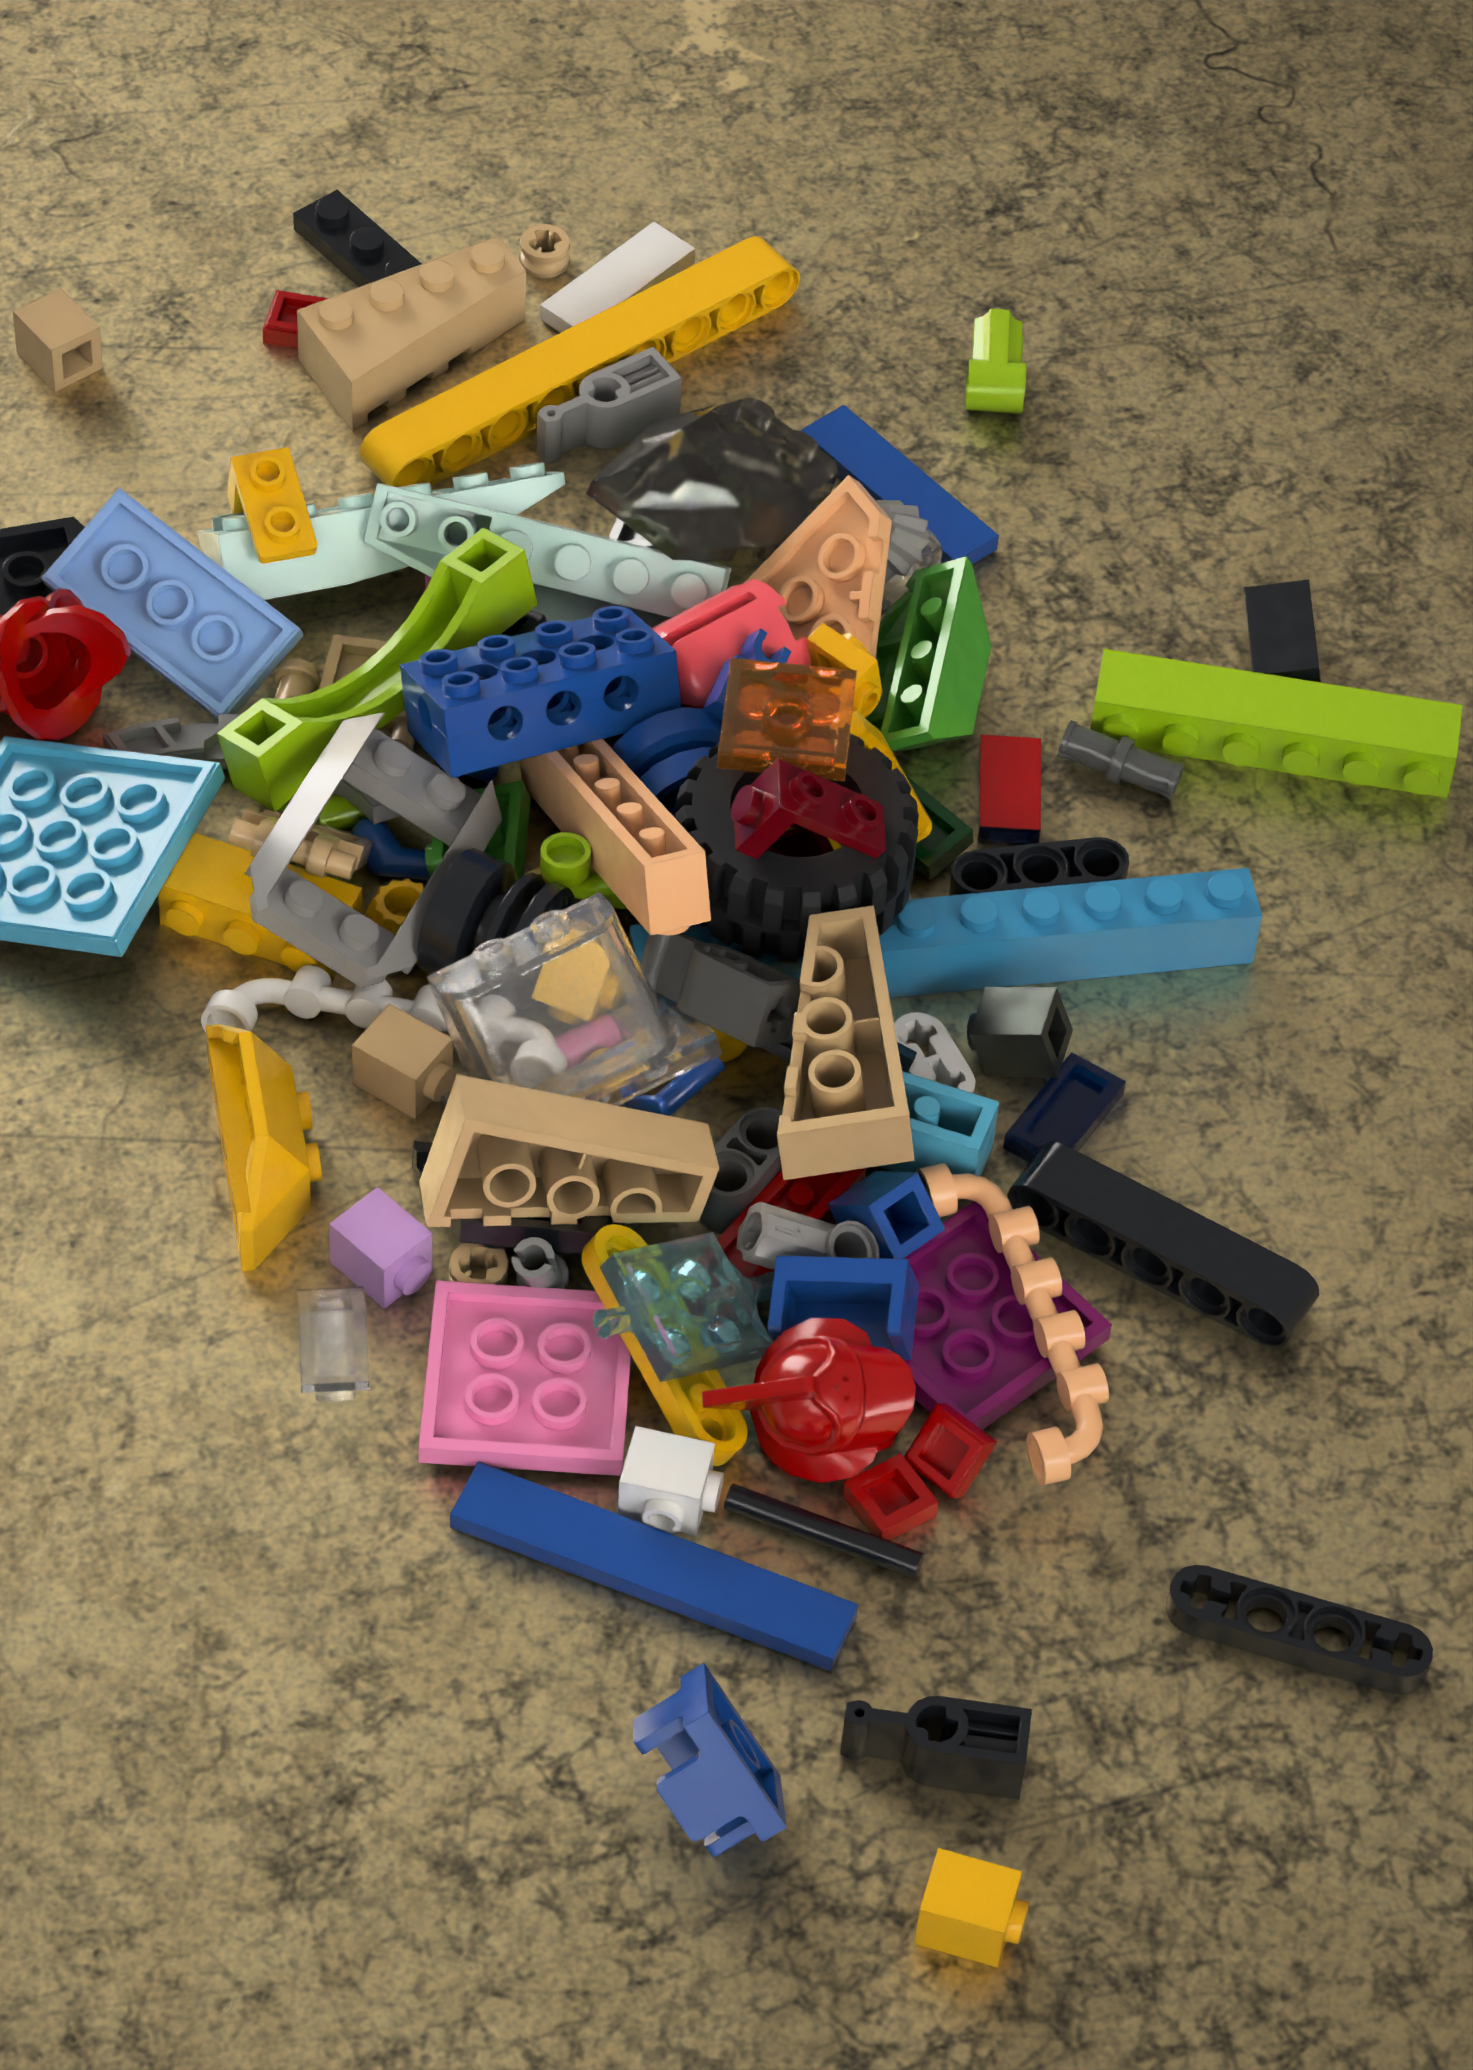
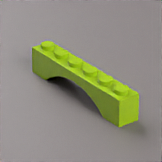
(471, 596)

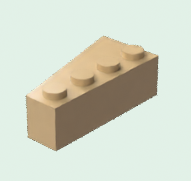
(408, 326)
(845, 1070)

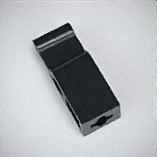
(975, 1749)

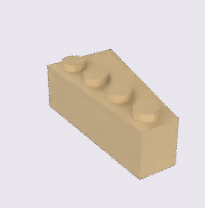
(562, 1158)

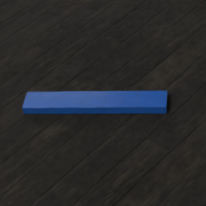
(654, 1566)

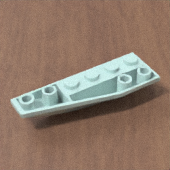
(341, 530)
(568, 567)

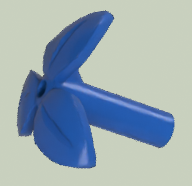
(678, 1090)

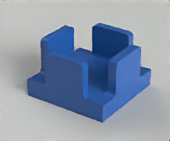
(719, 1775)

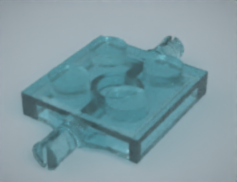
(685, 1306)

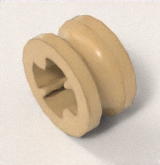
(547, 238)
(470, 1255)

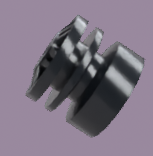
(481, 903)

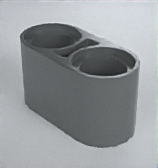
(747, 1164)

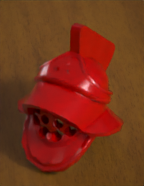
(56, 663)
(824, 1399)

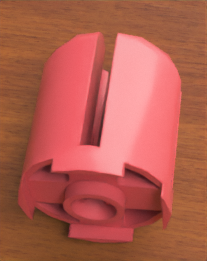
(717, 630)

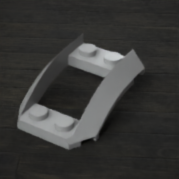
(404, 784)

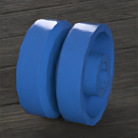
(666, 749)

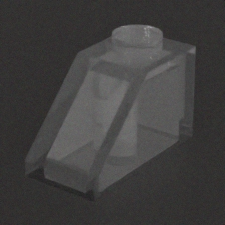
(333, 1342)

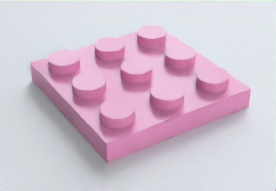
(523, 1381)

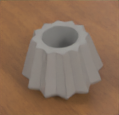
(906, 537)

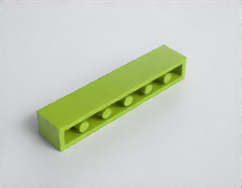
(1278, 723)

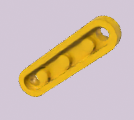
(680, 1397)

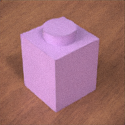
(381, 1248)

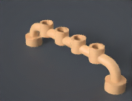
(1055, 1333)

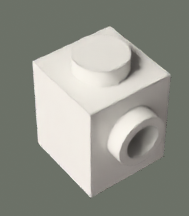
(669, 1481)

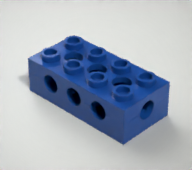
(538, 690)

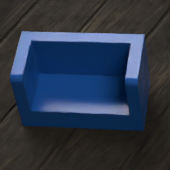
(867, 1292)

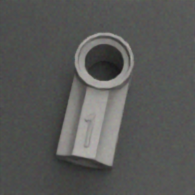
(780, 1232)

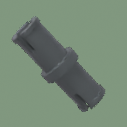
(1120, 760)

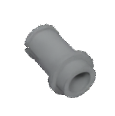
(539, 1265)

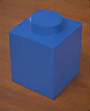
(893, 1209)

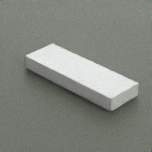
(628, 270)

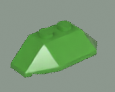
(932, 658)

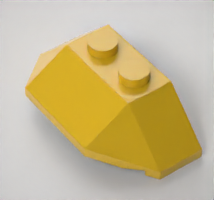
(261, 1140)

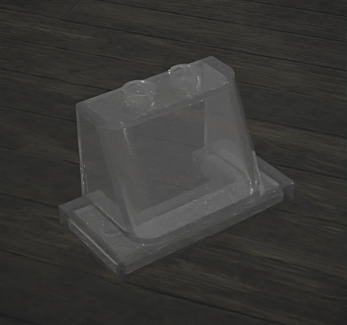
(567, 1011)

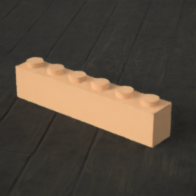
(631, 834)

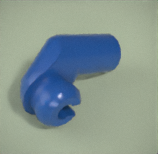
(388, 856)

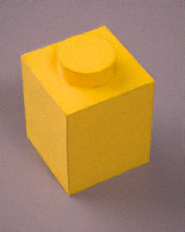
(971, 1908)

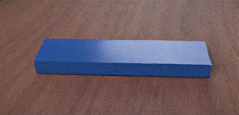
(892, 476)

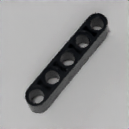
(1165, 1245)

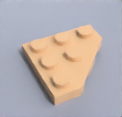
(834, 567)

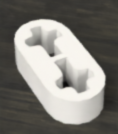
(943, 1056)

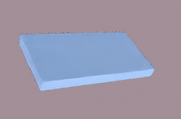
(174, 605)

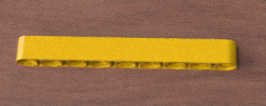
(504, 400)

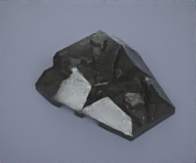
(716, 481)

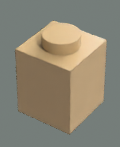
(58, 339)
(403, 1061)

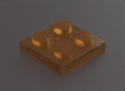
(787, 715)

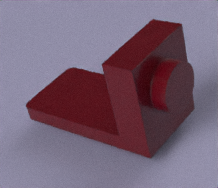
(800, 797)

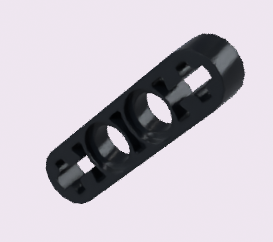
(1301, 1618)

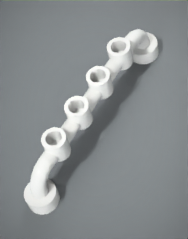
(311, 993)

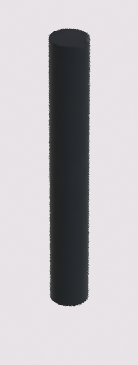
(824, 1531)

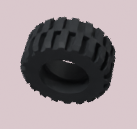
(770, 898)

